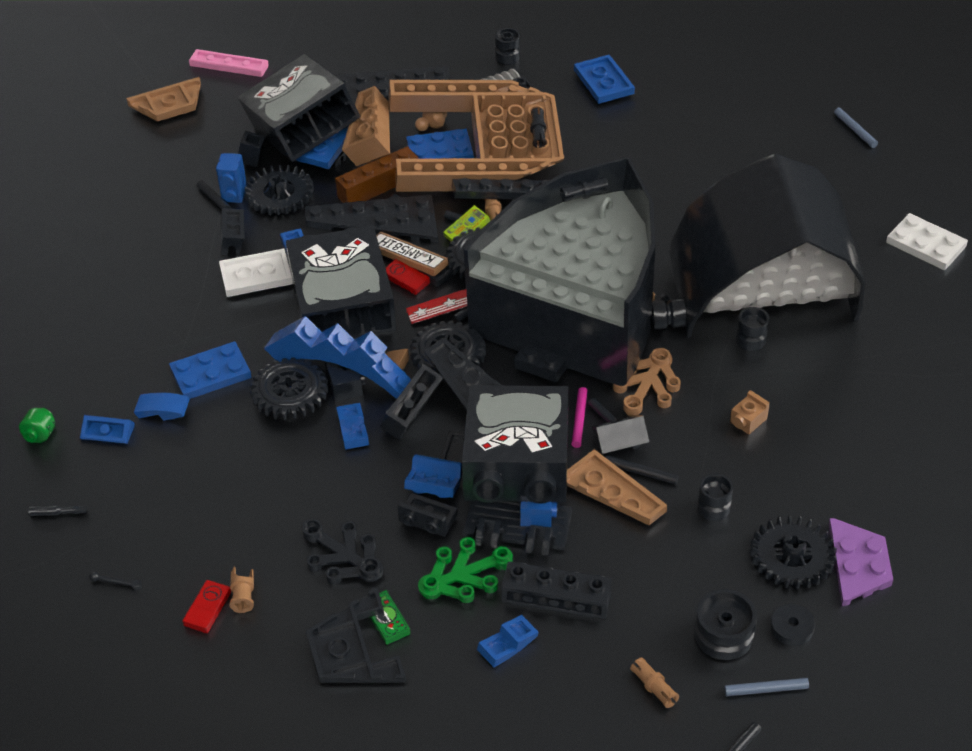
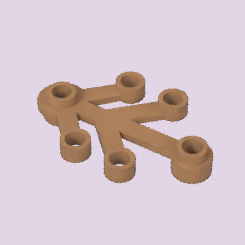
(658, 360)

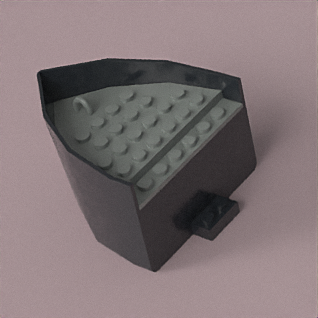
(568, 276)

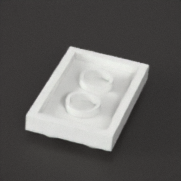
(927, 241)
(255, 272)

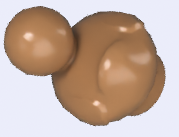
(430, 119)

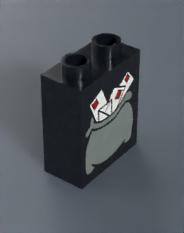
(299, 107)
(342, 281)
(516, 444)

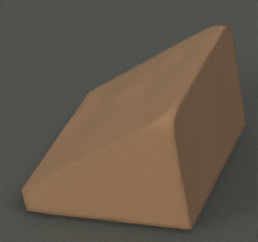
(399, 357)

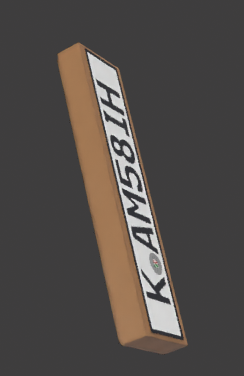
(411, 254)

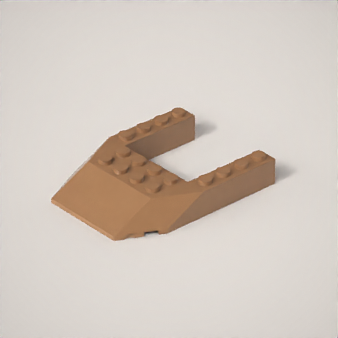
(500, 131)

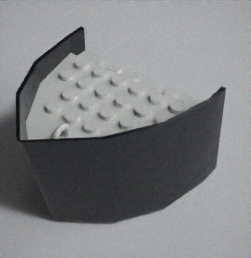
(765, 240)

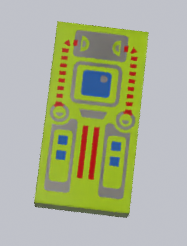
(470, 220)

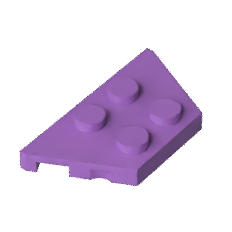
(861, 561)

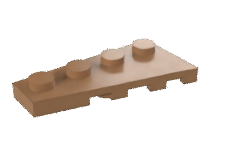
(611, 486)

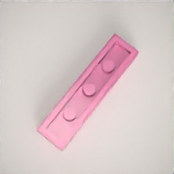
(228, 63)

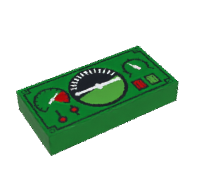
(390, 623)

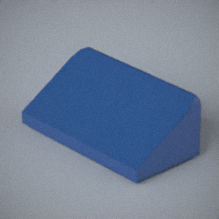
(106, 429)

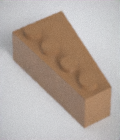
(370, 134)

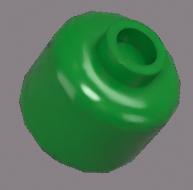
(37, 425)

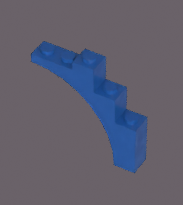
(336, 346)

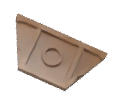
(168, 101)

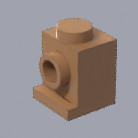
(750, 412)

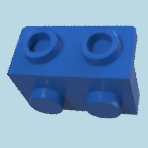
(434, 476)

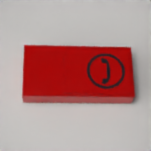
(407, 277)
(207, 606)

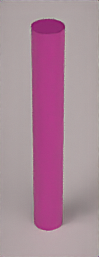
(579, 417)

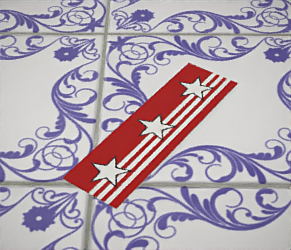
(437, 306)

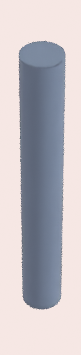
(856, 127)
(766, 687)

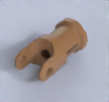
(241, 588)

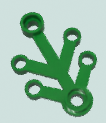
(463, 573)

